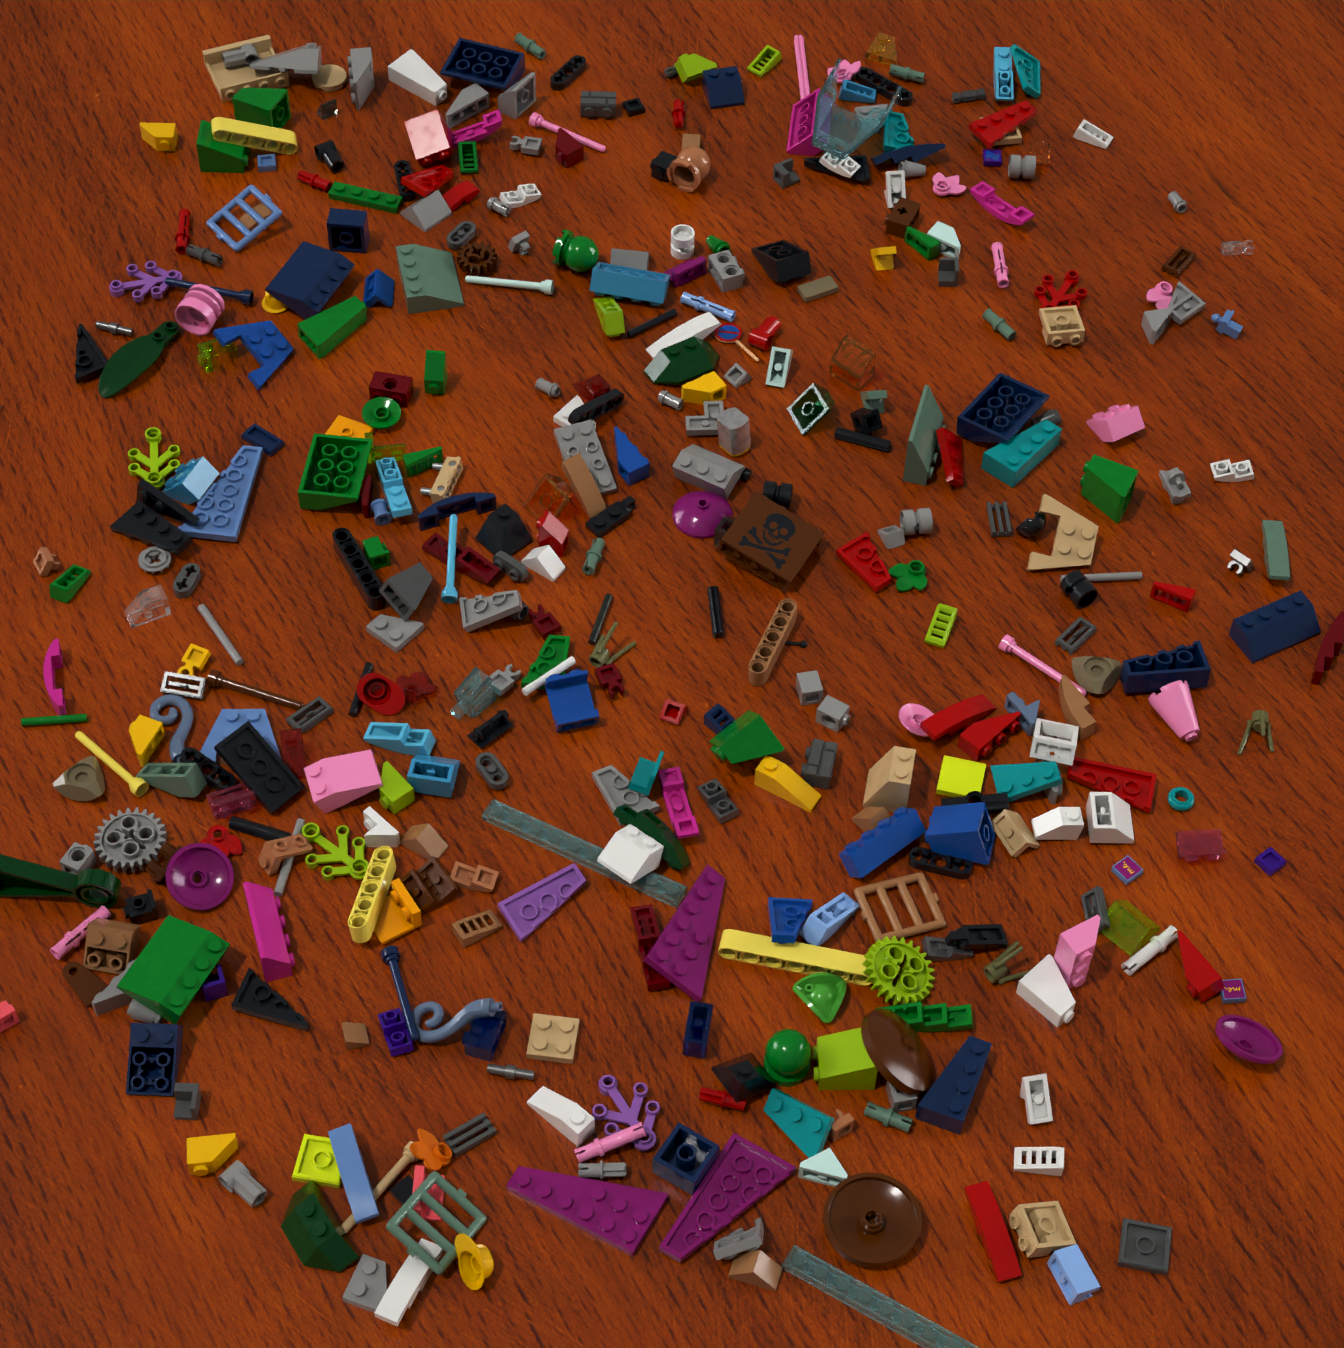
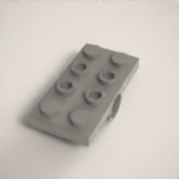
(584, 440)

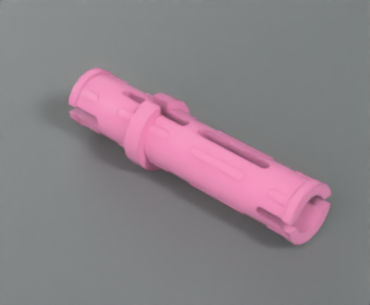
(1000, 270)
(61, 949)
(610, 1142)

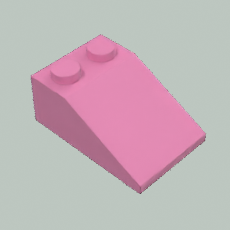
(342, 779)

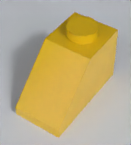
(160, 135)
(146, 736)
(208, 1153)

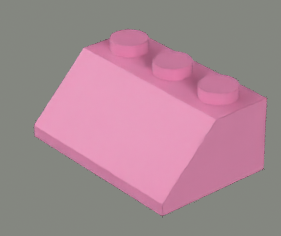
(1076, 950)

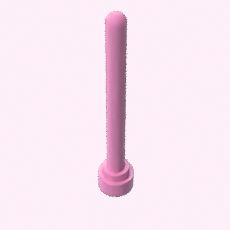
(536, 120)
(1009, 645)

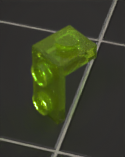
(210, 349)
(381, 452)

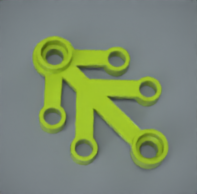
(154, 477)
(336, 854)

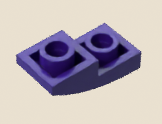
(395, 1032)

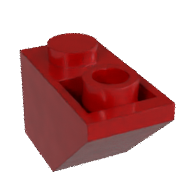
(552, 533)

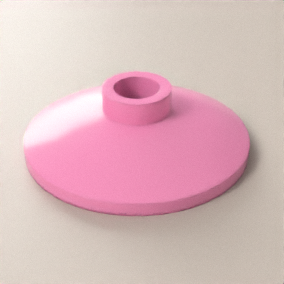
(911, 717)

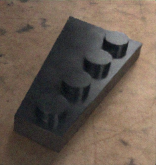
(151, 528)

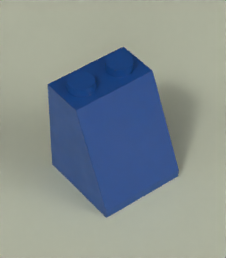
(962, 832)

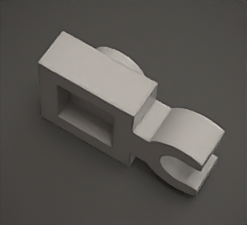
(528, 145)
(504, 680)

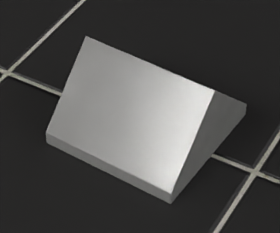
(427, 211)
(630, 258)

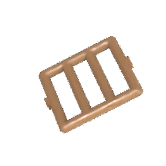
(900, 882)

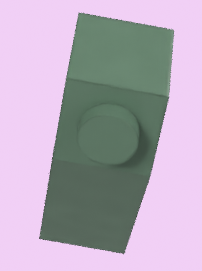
(174, 778)

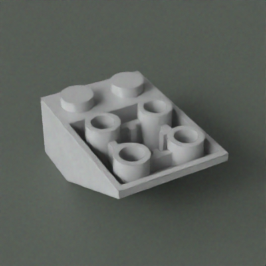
(360, 75)

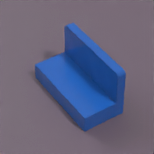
(378, 288)

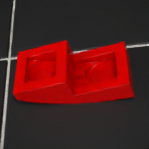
(462, 192)

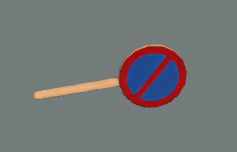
(732, 333)

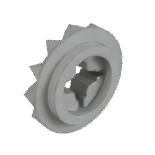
(154, 553)

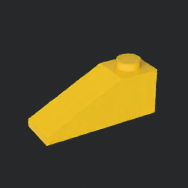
(785, 783)

